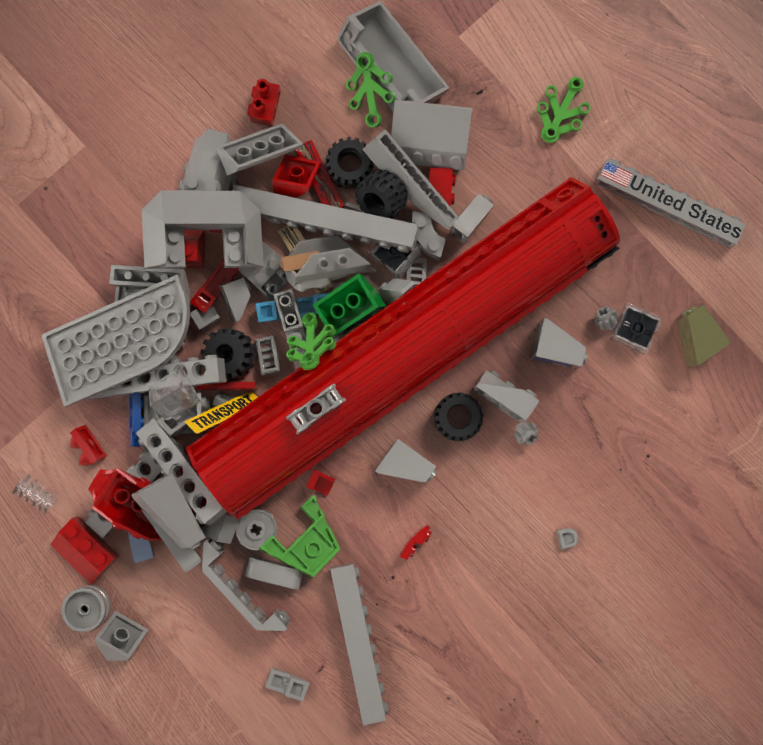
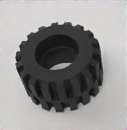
(344, 148)
(381, 194)
(473, 408)

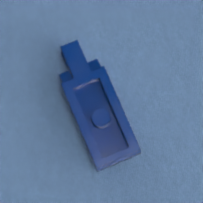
(136, 422)

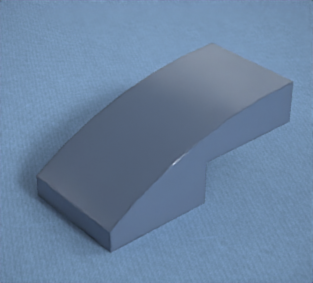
(141, 549)

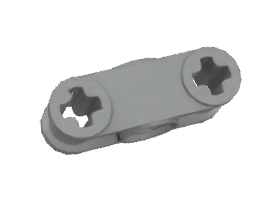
(326, 402)

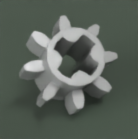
(606, 318)
(526, 433)

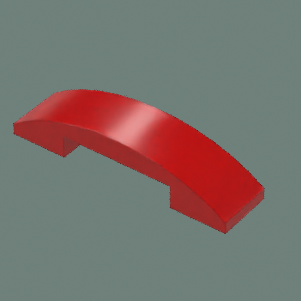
(210, 291)

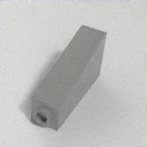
(170, 510)
(185, 557)

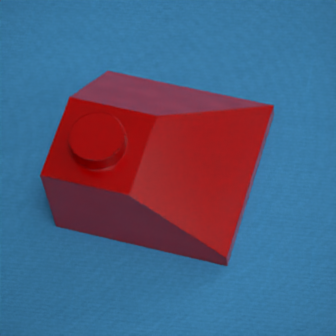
(294, 176)

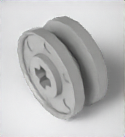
(246, 524)

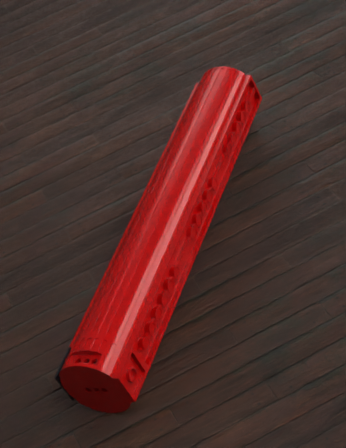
(407, 345)

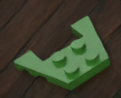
(312, 548)

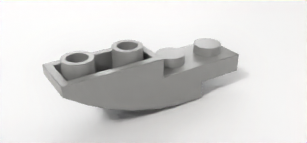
(290, 318)

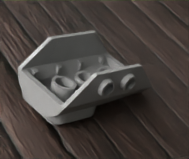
(205, 167)
(332, 263)

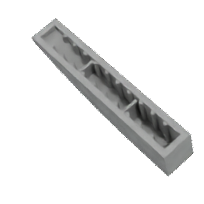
(389, 156)

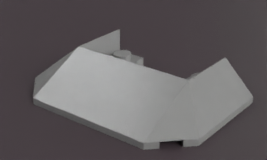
(182, 210)

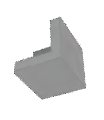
(206, 320)

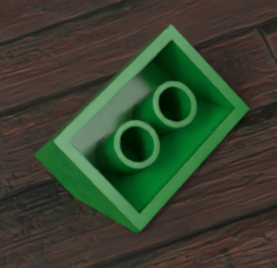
(349, 305)

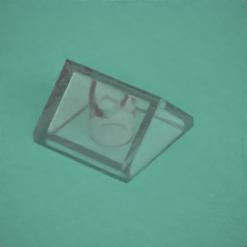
(172, 394)

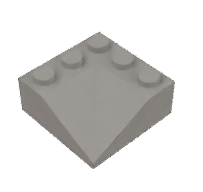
(504, 396)

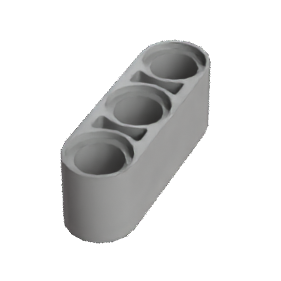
(273, 572)

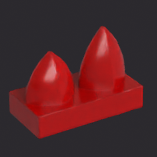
(91, 449)

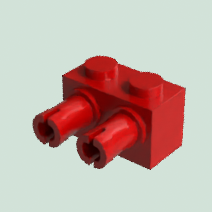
(264, 102)

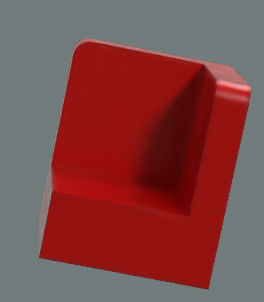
(320, 482)

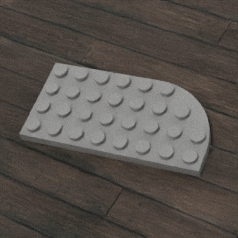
(118, 341)

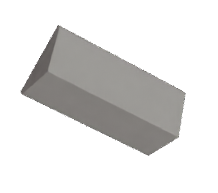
(257, 148)

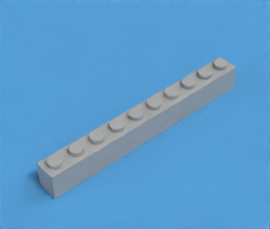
(333, 220)

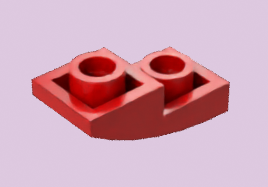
(419, 537)

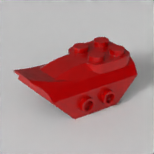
(113, 501)

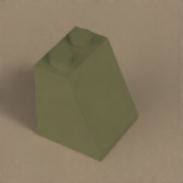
(700, 335)

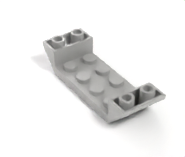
(242, 601)

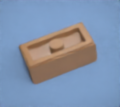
(295, 262)

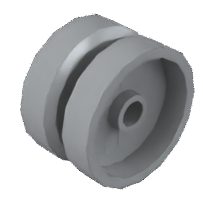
(83, 618)

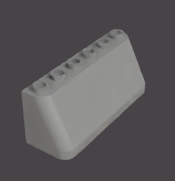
(394, 52)

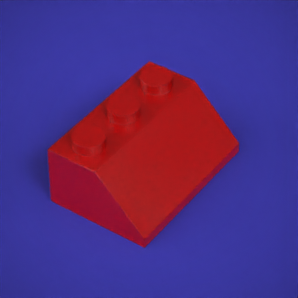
(84, 549)

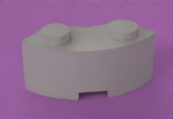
(427, 238)

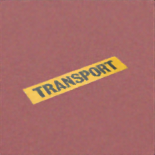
(219, 413)

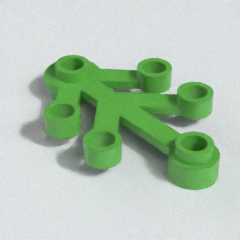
(368, 87)
(561, 112)
(311, 359)

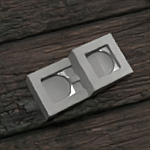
(287, 683)

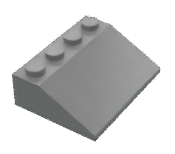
(432, 133)

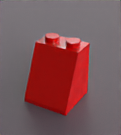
(194, 248)

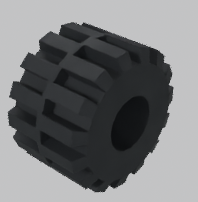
(241, 347)

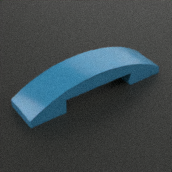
(269, 312)

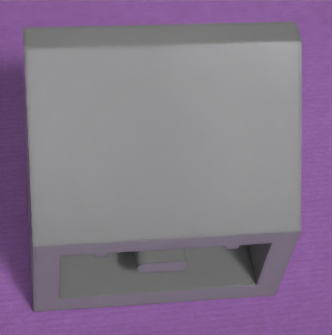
(267, 278)

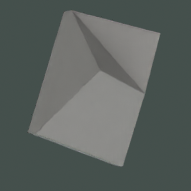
(120, 638)

